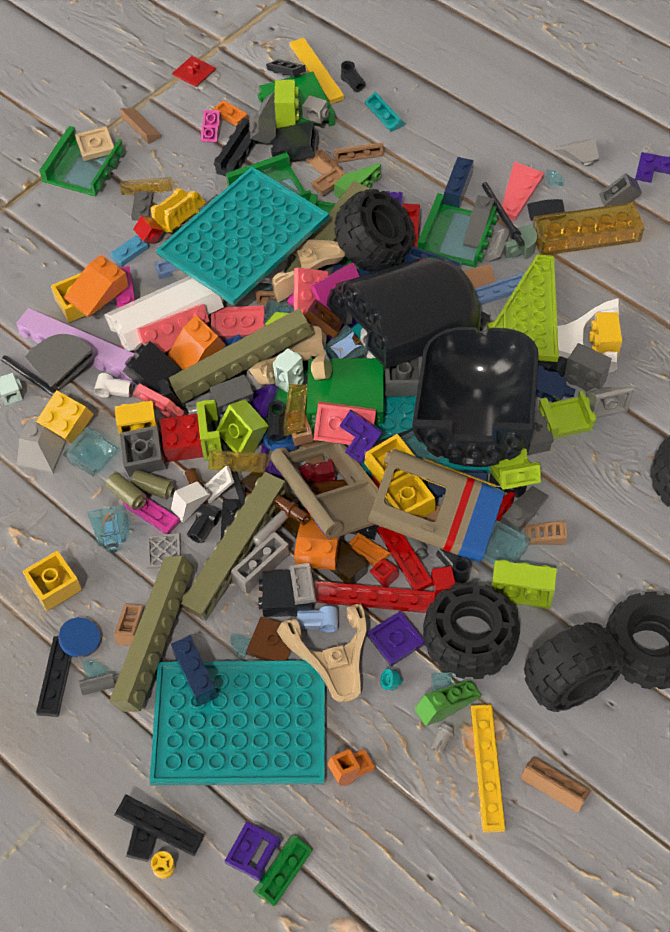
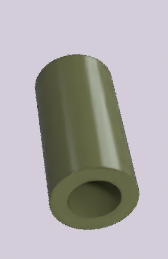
(153, 484)
(126, 491)

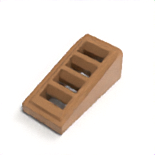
(305, 437)
(552, 527)
(126, 636)

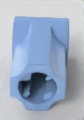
(324, 619)

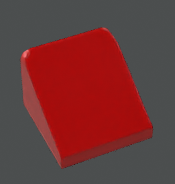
(384, 572)

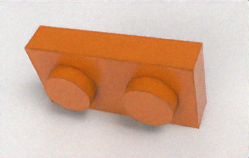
(230, 113)

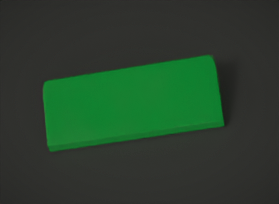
(282, 870)

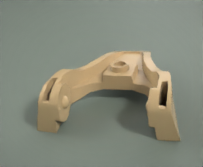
(311, 255)
(310, 346)
(335, 665)

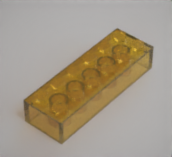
(588, 228)

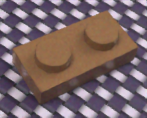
(326, 182)

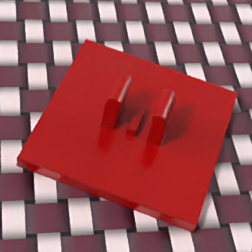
(194, 71)

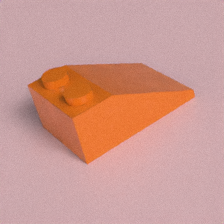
(96, 286)
(194, 344)
(315, 548)

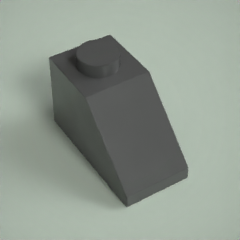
(621, 191)

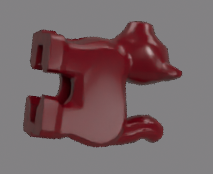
(318, 472)

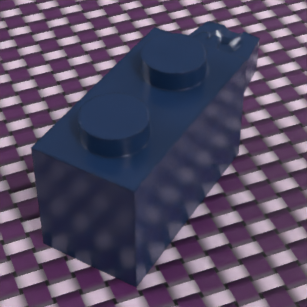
(552, 385)

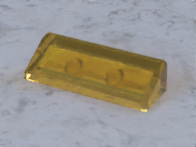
(152, 184)
(295, 408)
(238, 461)

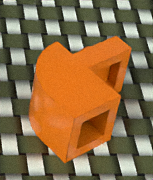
(349, 766)

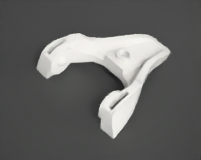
(573, 333)

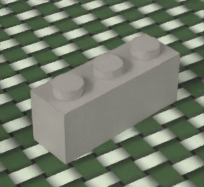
(263, 558)

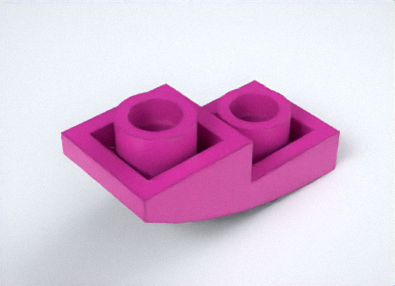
(210, 126)

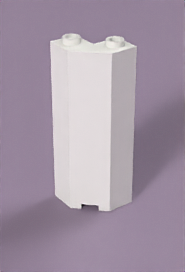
(158, 305)

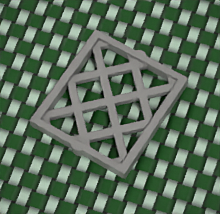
(163, 551)

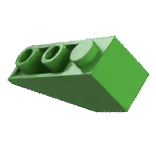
(364, 176)
(446, 701)

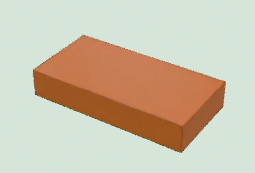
(369, 550)

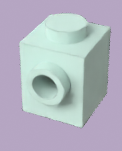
(10, 389)

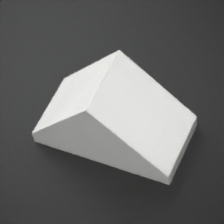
(188, 500)

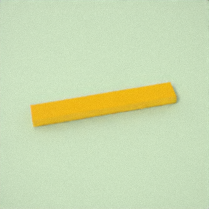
(312, 63)
(487, 769)

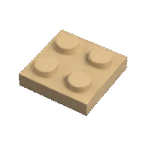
(94, 143)

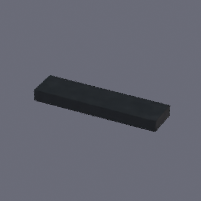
(54, 681)
(159, 825)

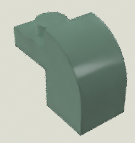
(529, 236)

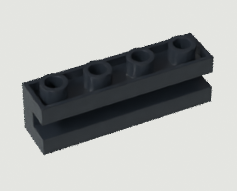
(236, 150)

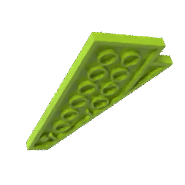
(534, 308)

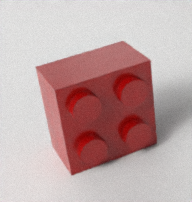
(181, 438)

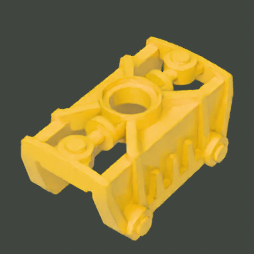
(177, 209)

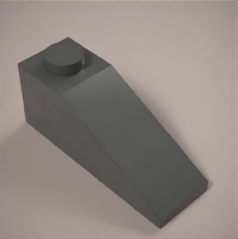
(264, 123)
(478, 221)
(524, 509)

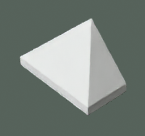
(219, 483)

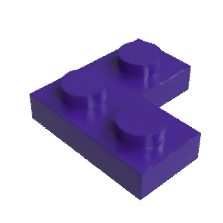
(649, 163)
(364, 433)

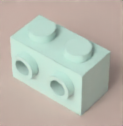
(288, 369)

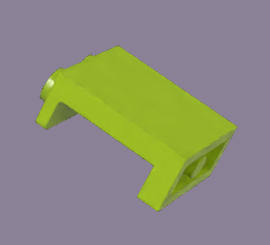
(206, 414)
(568, 415)
(516, 471)

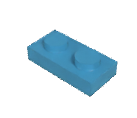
(129, 250)

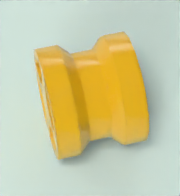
(160, 861)

